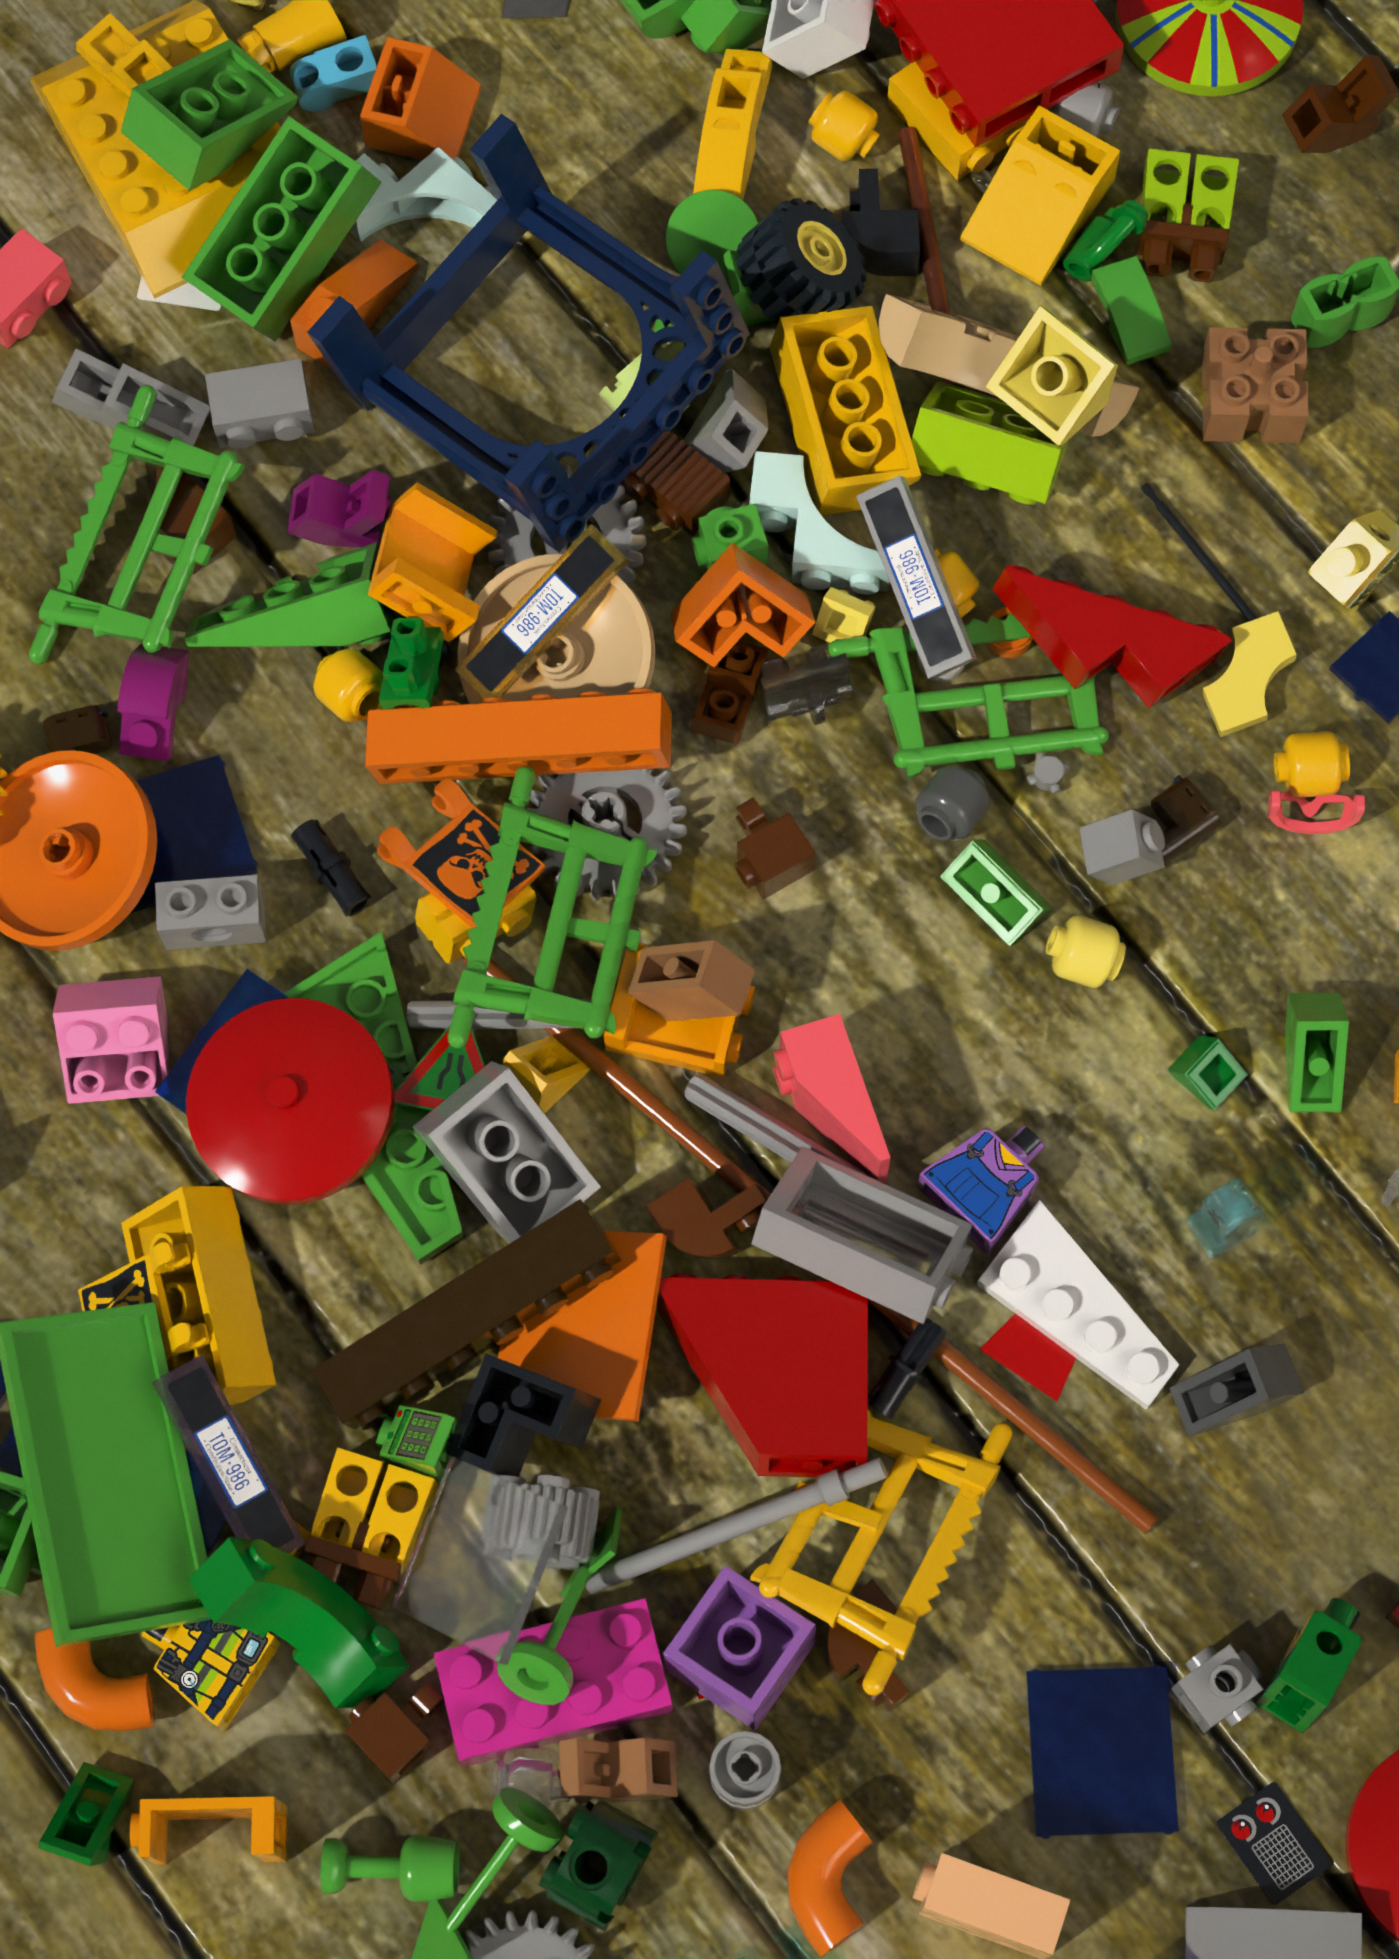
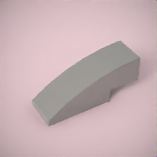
(107, 394)
(1271, 1934)

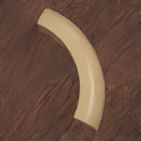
(969, 353)

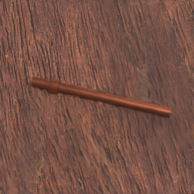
(927, 237)

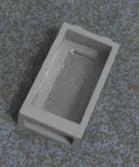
(864, 1235)

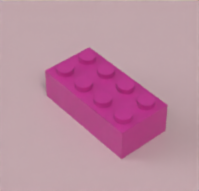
(614, 1685)

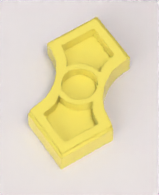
(1259, 654)

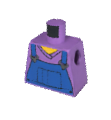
(984, 1182)

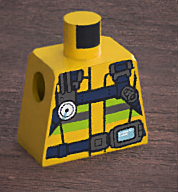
(212, 1665)

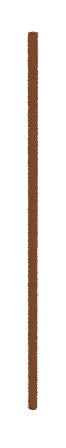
(946, 1352)

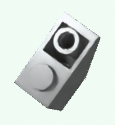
(730, 424)

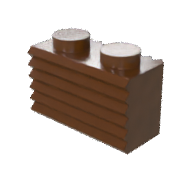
(678, 483)

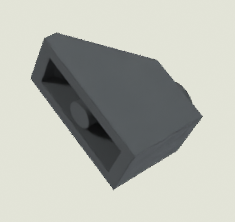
(1236, 1389)

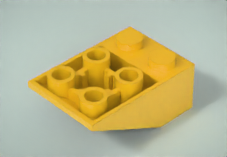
(1041, 195)

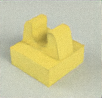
(843, 616)

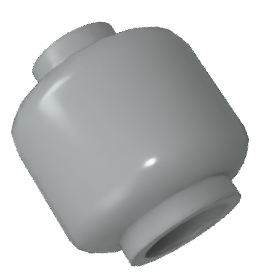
(1089, 109)

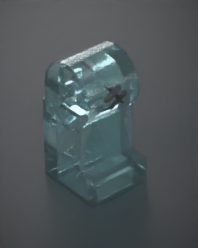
(1225, 1219)

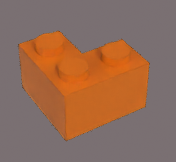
(738, 598)

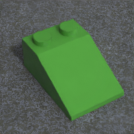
(205, 112)

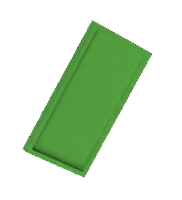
(103, 1472)

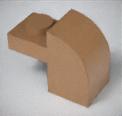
(617, 1770)

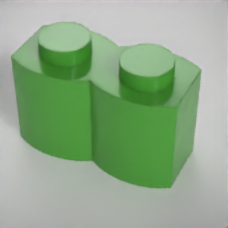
(1346, 301)

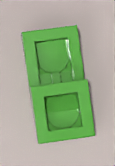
(1132, 310)

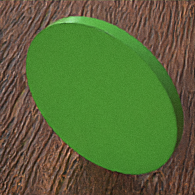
(707, 223)

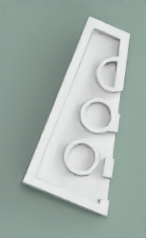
(1071, 1302)

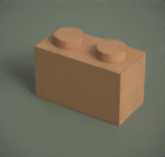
(691, 980)

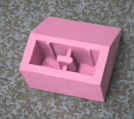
(112, 1038)

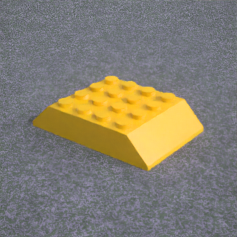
(147, 206)

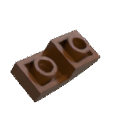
(730, 693)

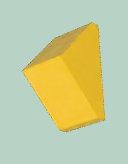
(545, 1070)

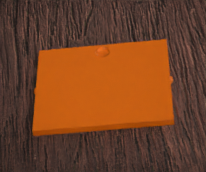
(602, 1332)

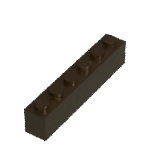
(466, 1316)

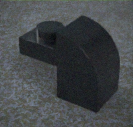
(884, 236)

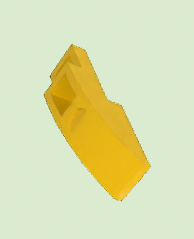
(732, 122)

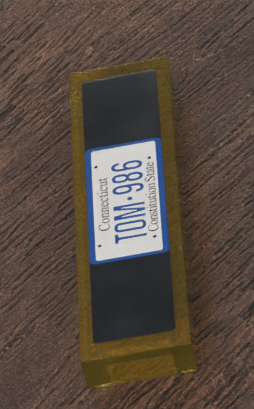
(542, 614)

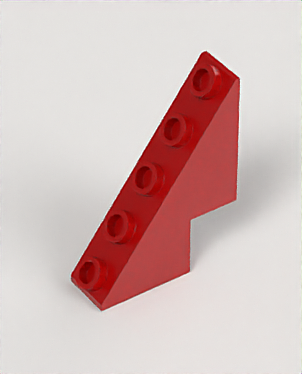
(1091, 631)

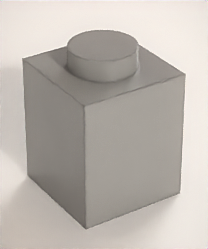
(1122, 847)

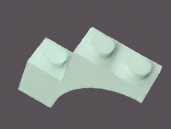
(432, 189)
(820, 552)

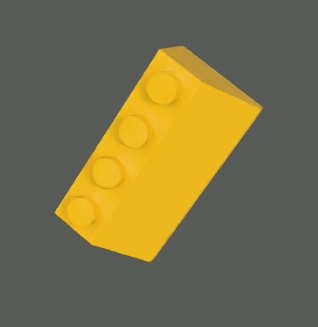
(842, 405)
(212, 1287)

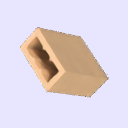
(991, 1906)

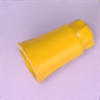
(293, 34)

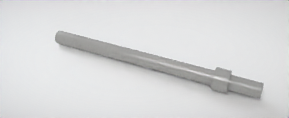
(831, 1488)

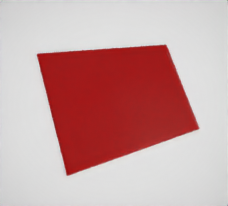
(1031, 1356)

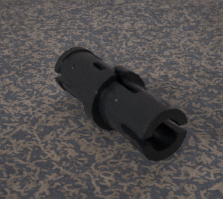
(331, 867)

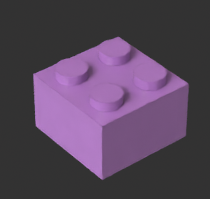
(739, 1648)

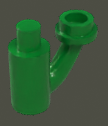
(1103, 237)

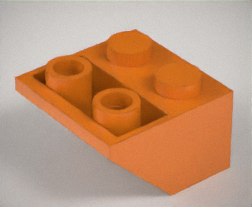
(418, 102)

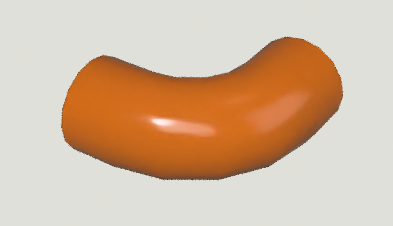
(89, 1694)
(817, 1876)

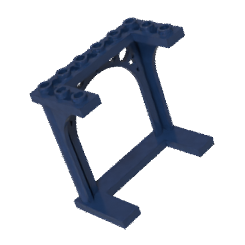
(535, 483)

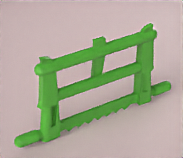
(112, 619)
(904, 704)
(539, 1001)

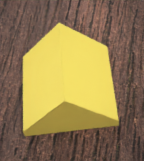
(1054, 377)

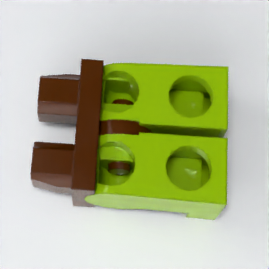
(1183, 229)

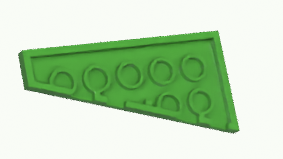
(406, 1173)

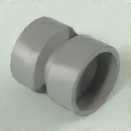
(744, 1770)

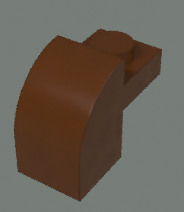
(1344, 113)
(697, 1227)
(851, 1652)

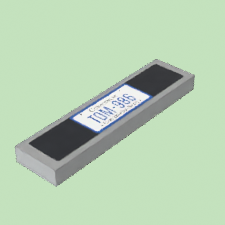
(916, 577)

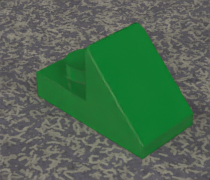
(87, 1815)

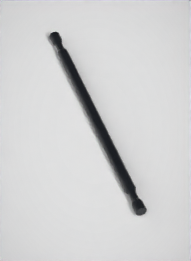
(1199, 553)

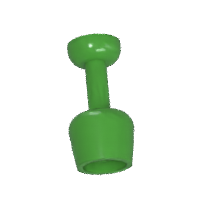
(425, 1869)

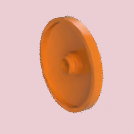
(72, 849)

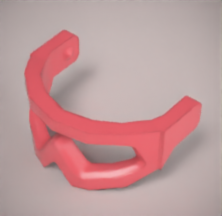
(1352, 812)

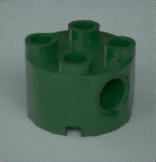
(622, 1843)

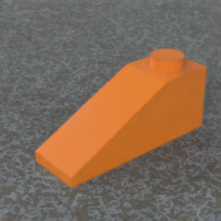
(365, 282)

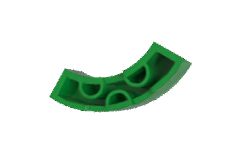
(331, 1632)

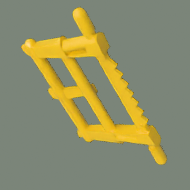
(833, 1601)

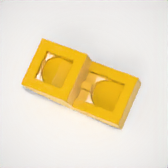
(120, 55)

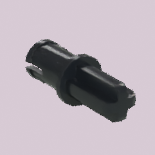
(906, 1368)

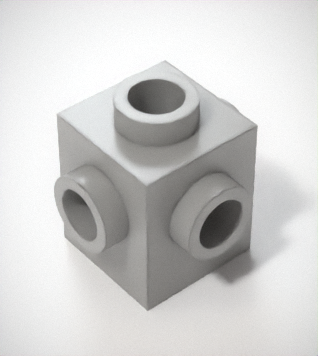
(1205, 1700)

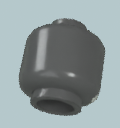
(952, 803)

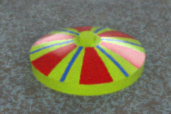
(1209, 43)

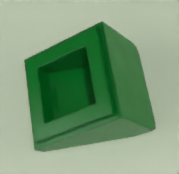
(1208, 1071)

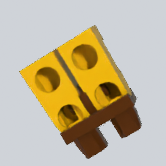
(366, 1543)

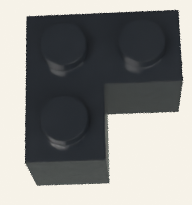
(508, 1410)

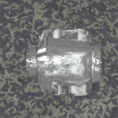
(531, 1772)

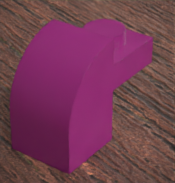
(340, 512)
(148, 701)

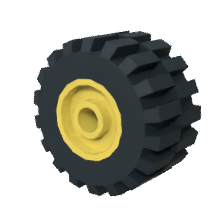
(801, 261)

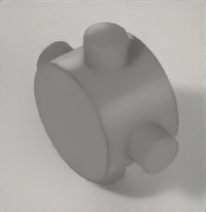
(1048, 773)

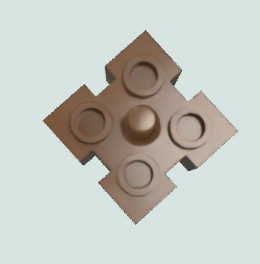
(1254, 385)

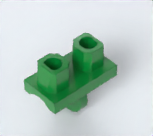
(411, 664)

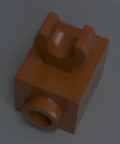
(772, 852)
(392, 1734)

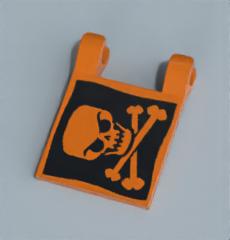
(456, 856)

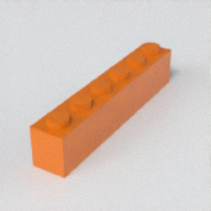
(502, 736)

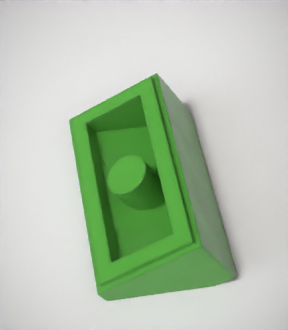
(996, 891)

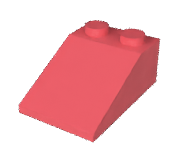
(829, 1092)

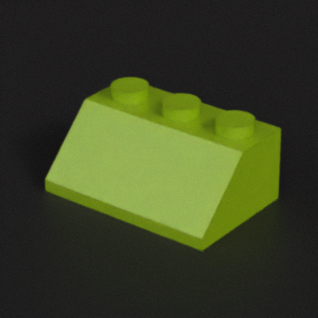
(985, 444)

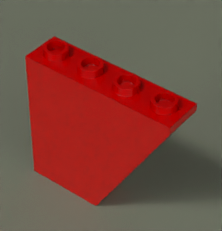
(1003, 56)
(778, 1365)

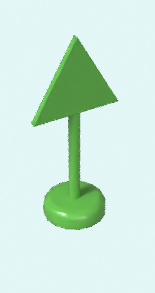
(537, 1669)
(525, 1823)

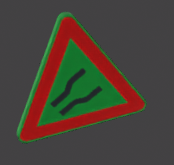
(439, 1073)

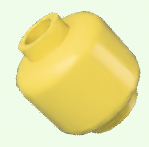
(1086, 951)

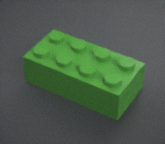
(281, 229)

